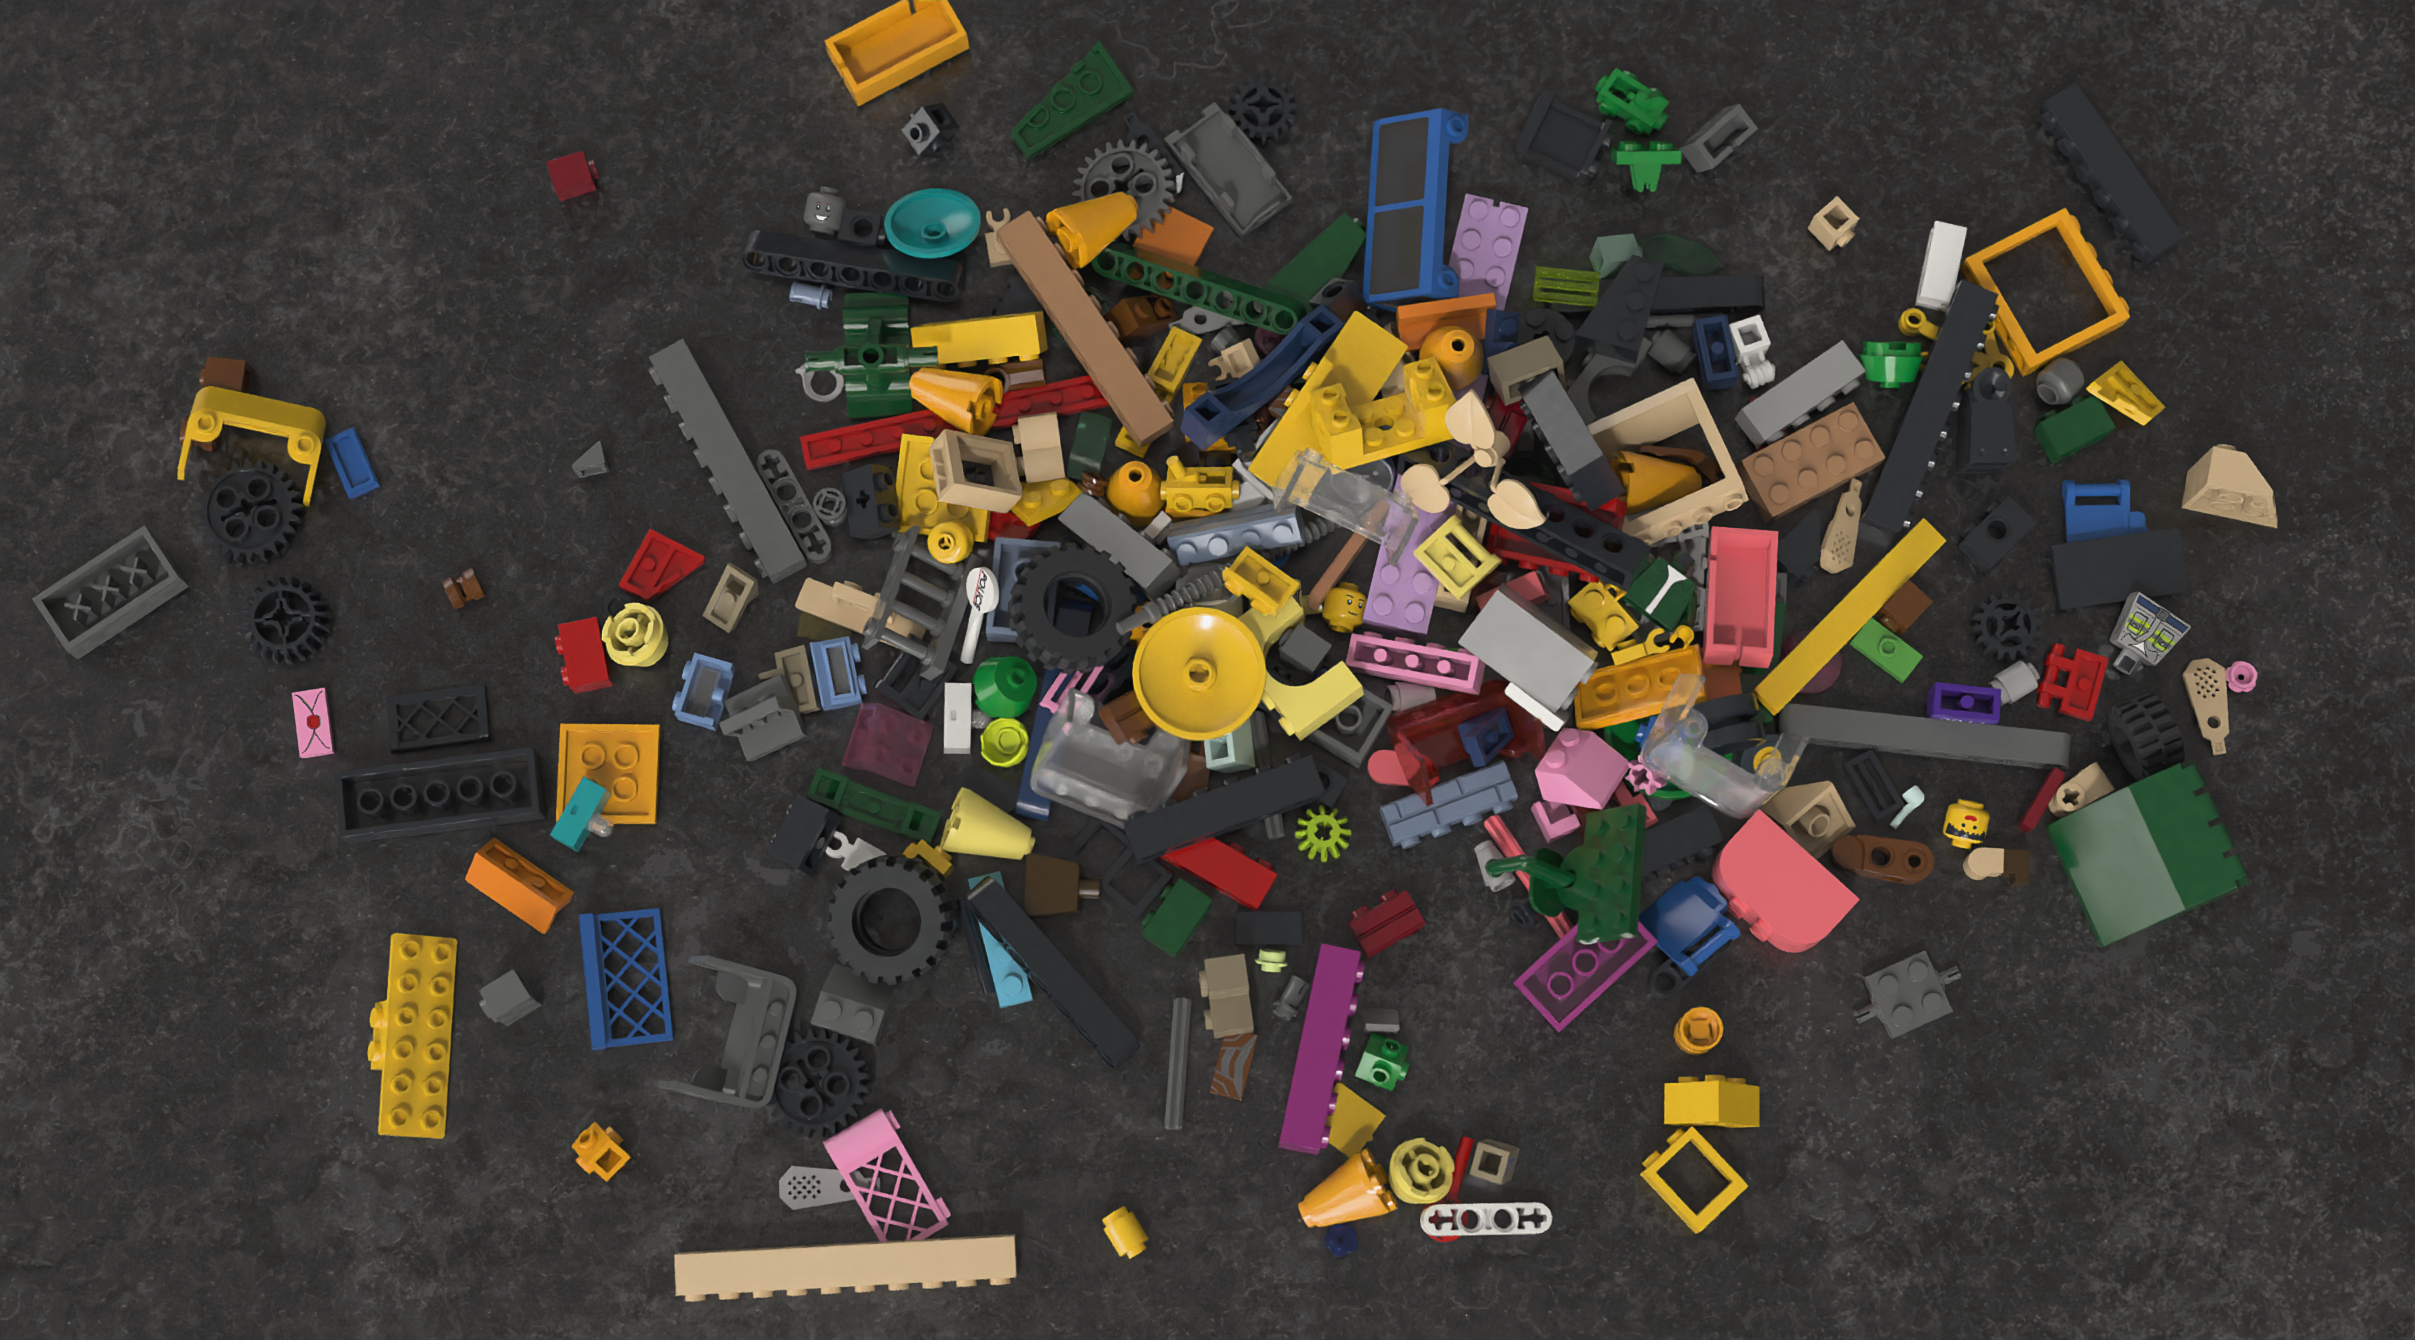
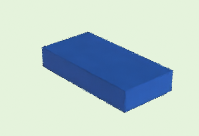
(352, 463)

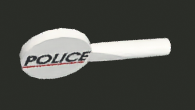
(983, 596)

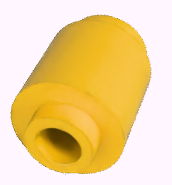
(1125, 1232)

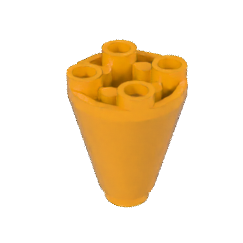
(1349, 1193)

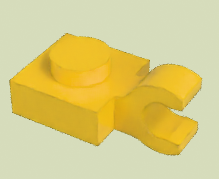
(1631, 650)

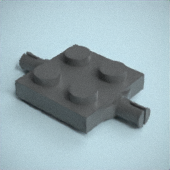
(1907, 994)

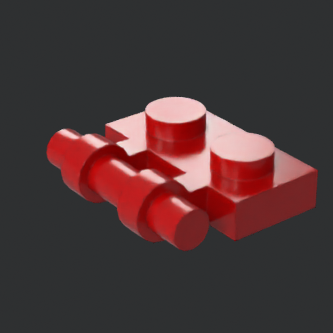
(2082, 683)

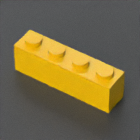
(984, 338)

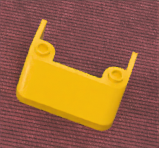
(222, 406)

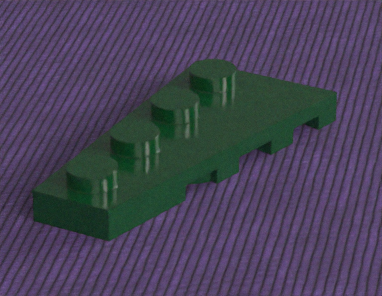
(1081, 97)

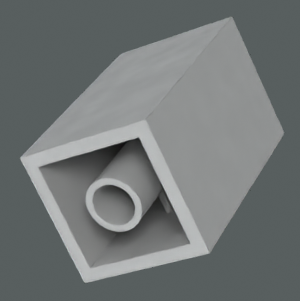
(1530, 649)

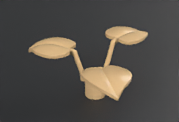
(1471, 424)

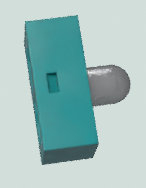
(583, 816)

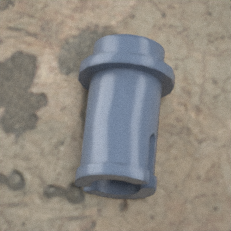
(811, 295)

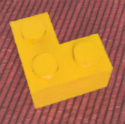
(1712, 1102)

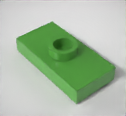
(1886, 650)

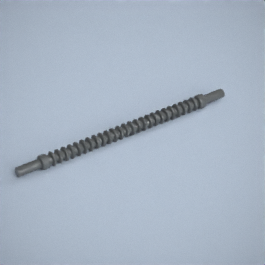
(1155, 610)

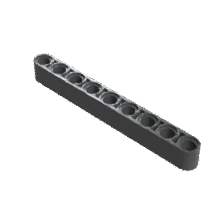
(1927, 736)

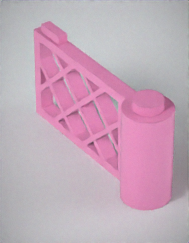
(863, 1143)

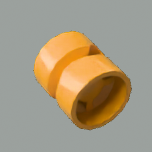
(1698, 1031)

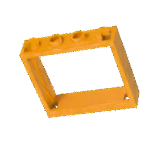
(2006, 324)

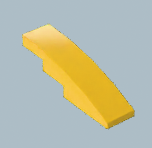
(1168, 375)

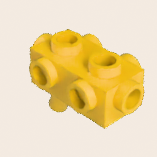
(1199, 487)

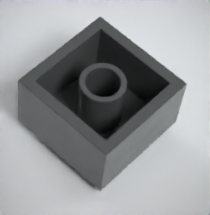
(1354, 729)

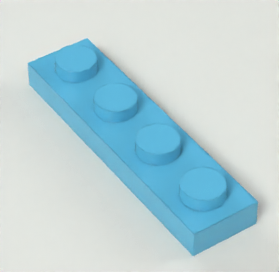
(1009, 979)

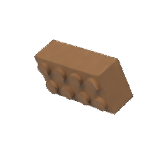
(1809, 463)

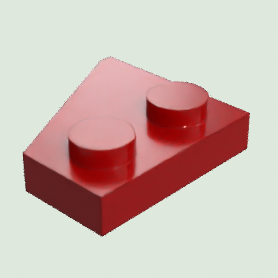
(658, 566)

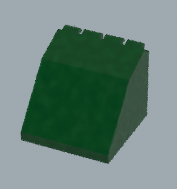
(2147, 854)

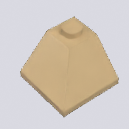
(1811, 815)

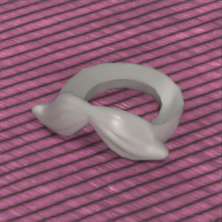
(807, 379)

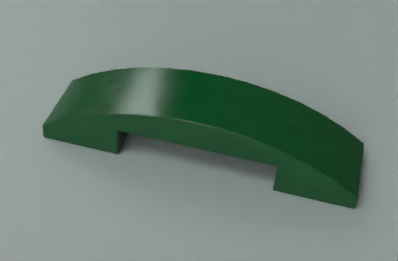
(873, 806)

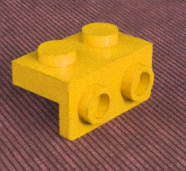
(1259, 582)
(1604, 616)

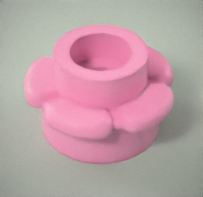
(2248, 672)

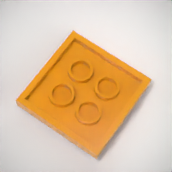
(618, 759)

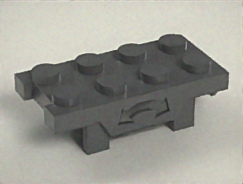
(1229, 170)

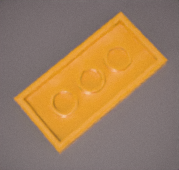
(1634, 688)

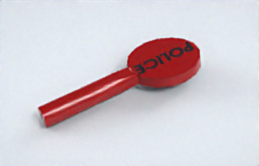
(1460, 1164)

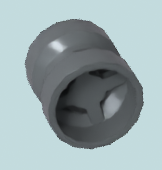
(833, 513)

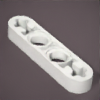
(1486, 1222)

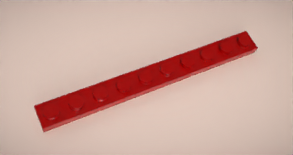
(885, 435)

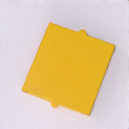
(1352, 1121)

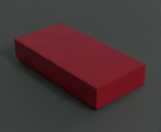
(2040, 800)

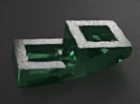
(1089, 444)

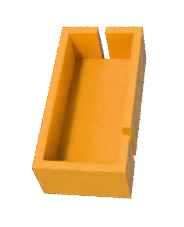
(895, 46)

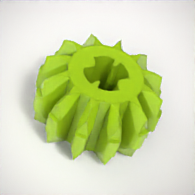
(1335, 835)

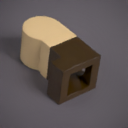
(1999, 863)

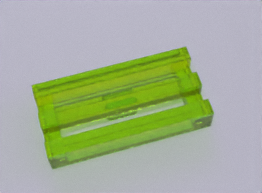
(1563, 285)

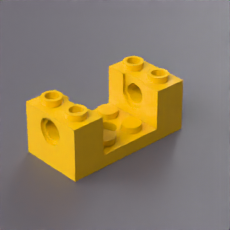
(1416, 418)

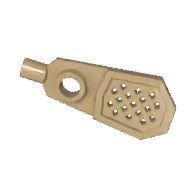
(1841, 534)
(2209, 706)

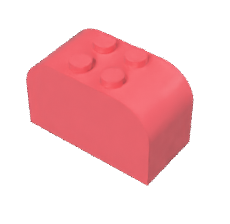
(1779, 887)

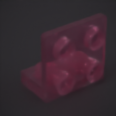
(888, 743)

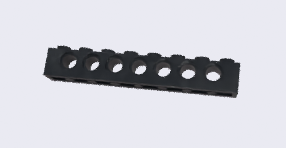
(1599, 550)

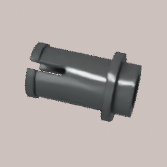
(1290, 998)

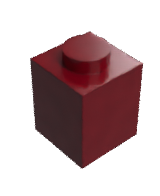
(573, 175)

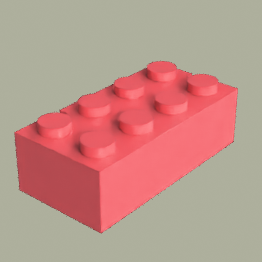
(1740, 597)

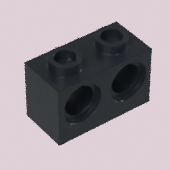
(1114, 678)

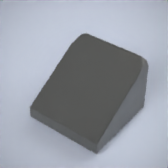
(592, 462)

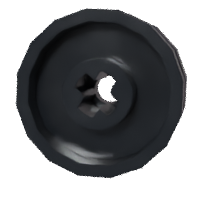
(1730, 725)

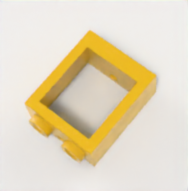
(1717, 1204)

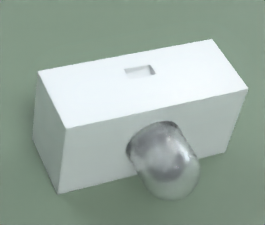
(960, 718)

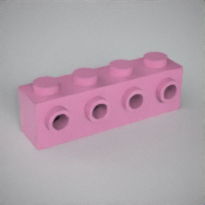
(1415, 663)

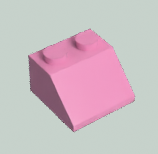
(1580, 770)

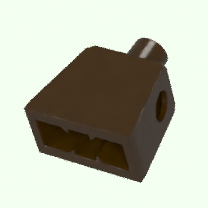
(1056, 887)

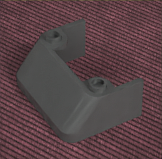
(754, 1039)

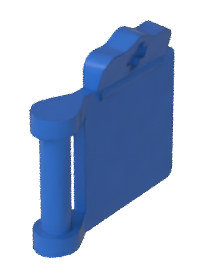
(2099, 521)
(1685, 917)

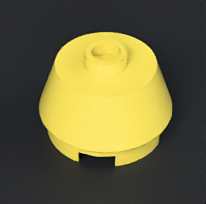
(635, 636)
(1420, 1172)

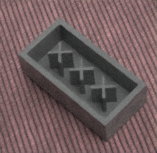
(110, 592)

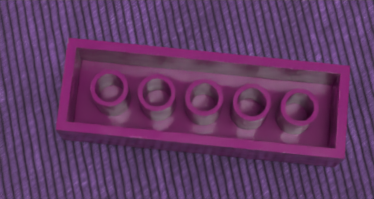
(1320, 1048)

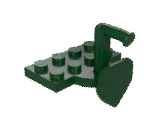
(1605, 879)

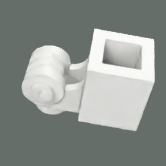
(1750, 346)

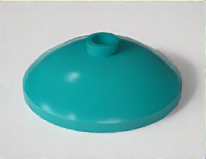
(932, 223)

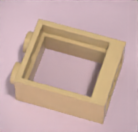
(949, 477)

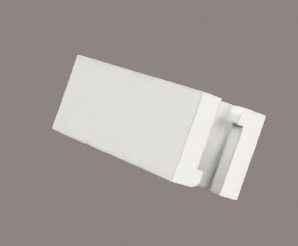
(1940, 266)

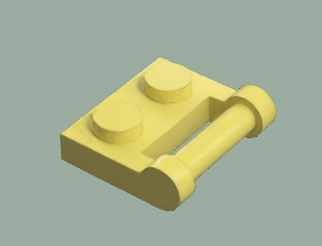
(1450, 564)

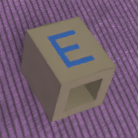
(1494, 1161)

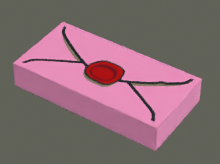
(313, 723)

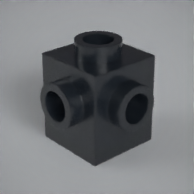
(930, 128)

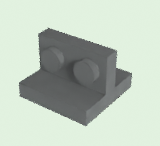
(764, 718)

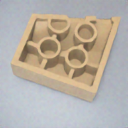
(2230, 487)

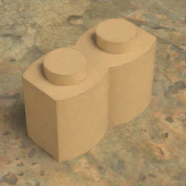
(1040, 447)

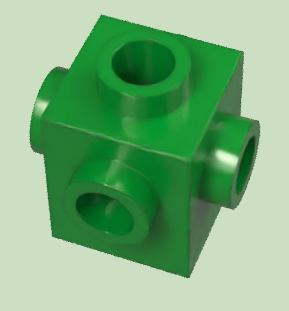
(1383, 1062)

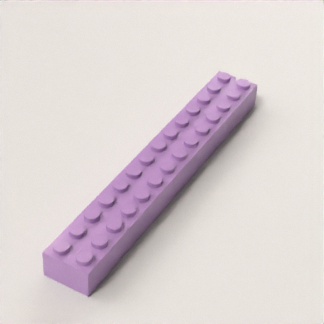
(1484, 260)

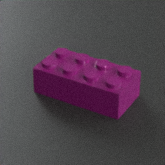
(1577, 973)

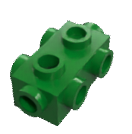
(1640, 106)

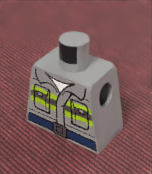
(2145, 633)

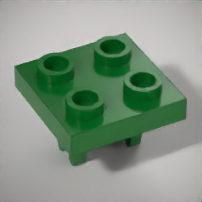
(1645, 161)

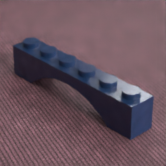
(1226, 407)

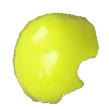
(1005, 742)

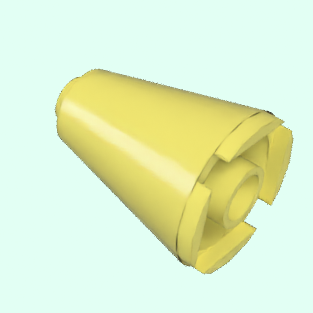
(984, 829)

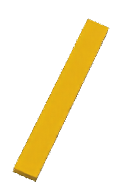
(1848, 616)

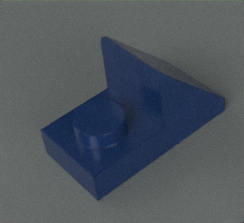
(1500, 334)
(1486, 735)

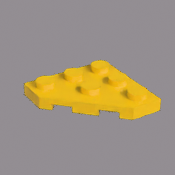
(918, 493)

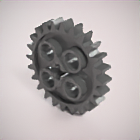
(1103, 174)

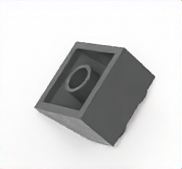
(853, 1006)

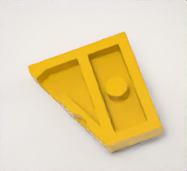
(2126, 393)
(1045, 499)

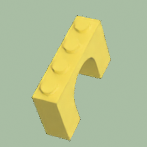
(1304, 706)

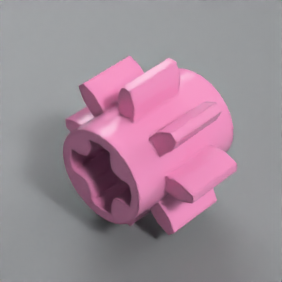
(1643, 778)

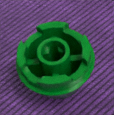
(1891, 362)
(1004, 686)

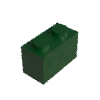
(2073, 428)
(1176, 918)

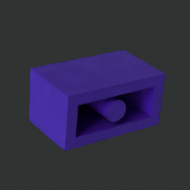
(1963, 703)

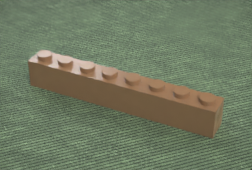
(1085, 329)

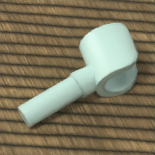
(1914, 798)

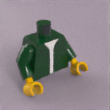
(1665, 596)

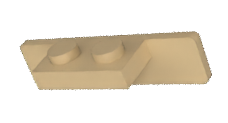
(849, 607)

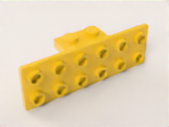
(1357, 359)
(415, 1036)

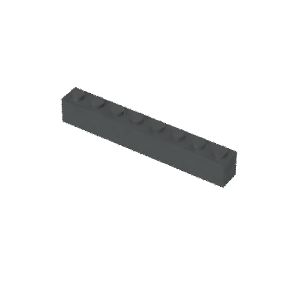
(728, 462)

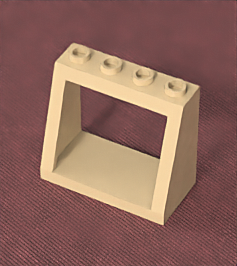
(1652, 422)

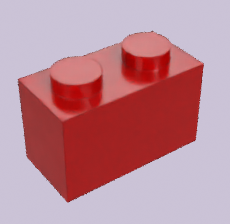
(584, 655)

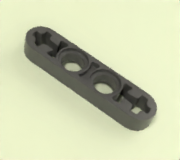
(793, 507)

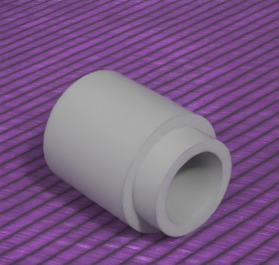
(2015, 681)

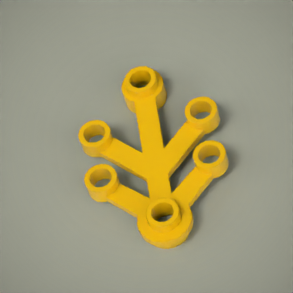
(1980, 359)

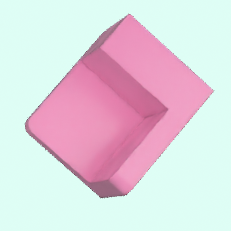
(1554, 820)

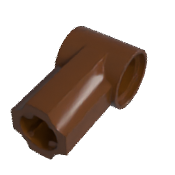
(1020, 373)

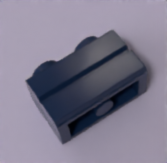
(1714, 353)

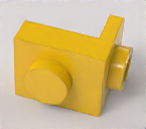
(933, 857)

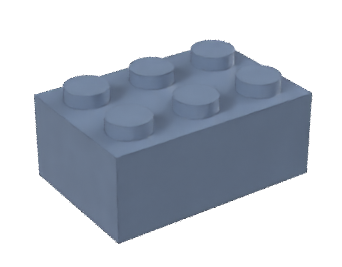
(1009, 561)

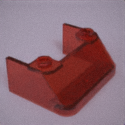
(1430, 737)

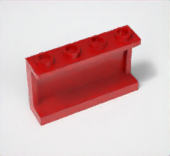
(1530, 556)

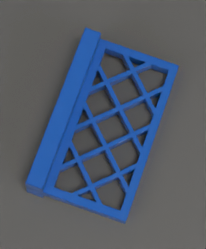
(596, 985)

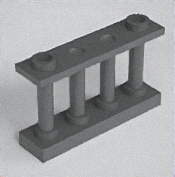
(952, 600)

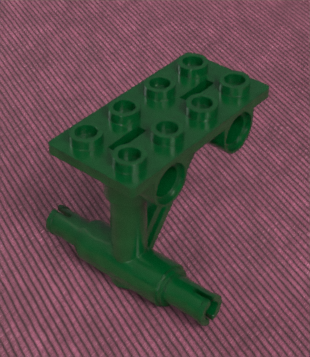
(875, 355)

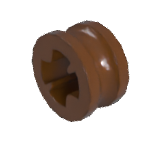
(1093, 483)

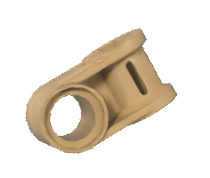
(2083, 789)

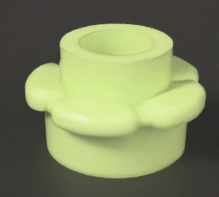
(1271, 960)

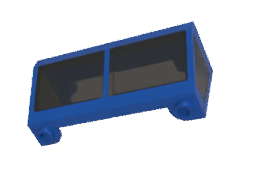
(1410, 209)

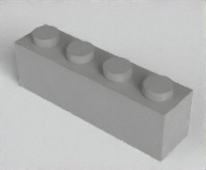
(1800, 395)

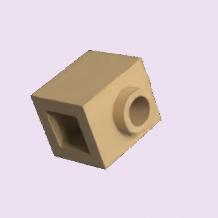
(1834, 224)

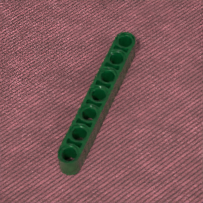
(1213, 285)

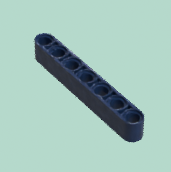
(1075, 621)

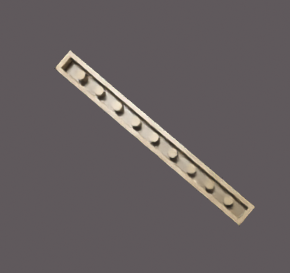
(846, 1265)

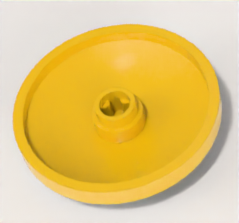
(1199, 673)

